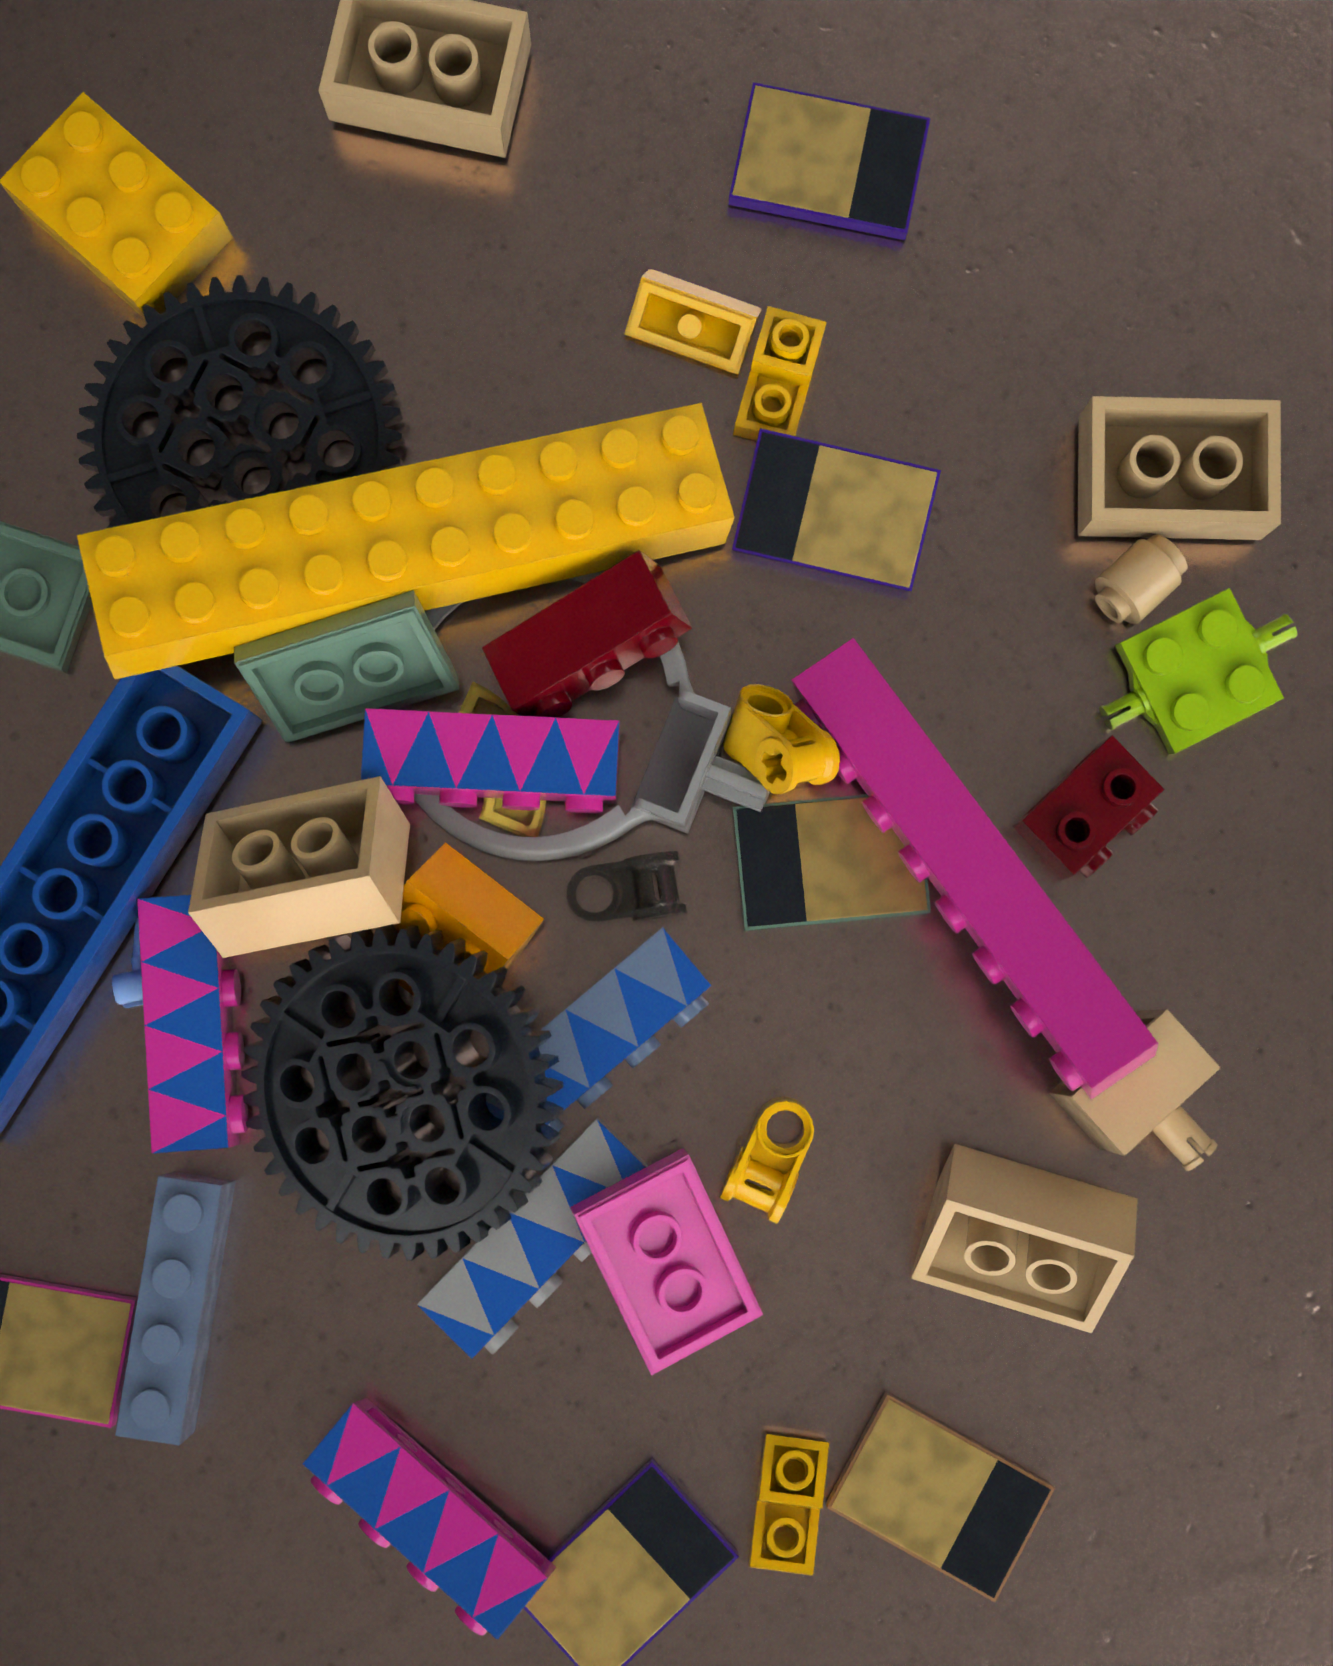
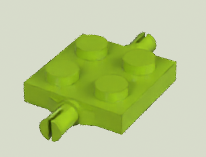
(1199, 671)

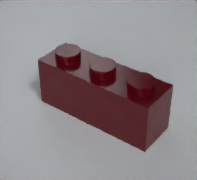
(587, 638)

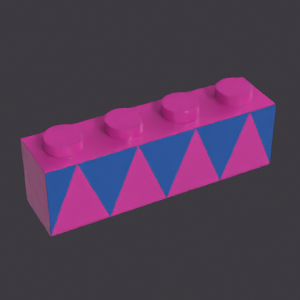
(493, 758)
(189, 1032)
(428, 1518)

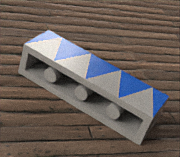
(522, 1256)

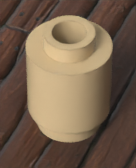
(1140, 579)

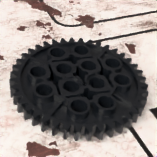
(211, 337)
(349, 1182)

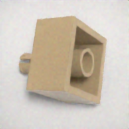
(1149, 1097)

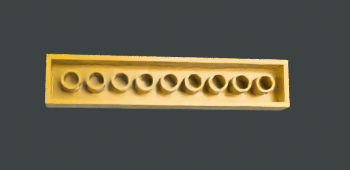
(439, 527)

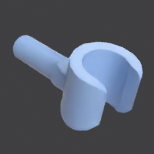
(128, 985)

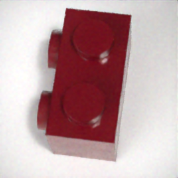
(1090, 809)

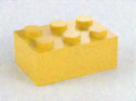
(116, 206)

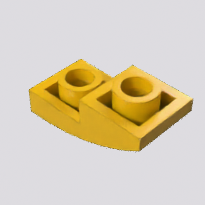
(779, 374)
(788, 1504)

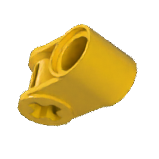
(779, 741)
(769, 1162)

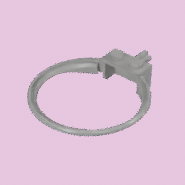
(677, 776)

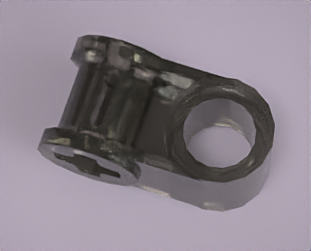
(631, 889)

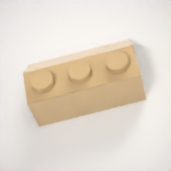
(1026, 1238)

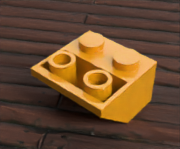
(468, 905)

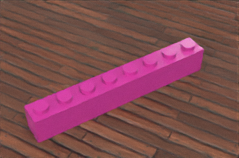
(976, 873)

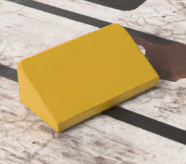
(692, 321)

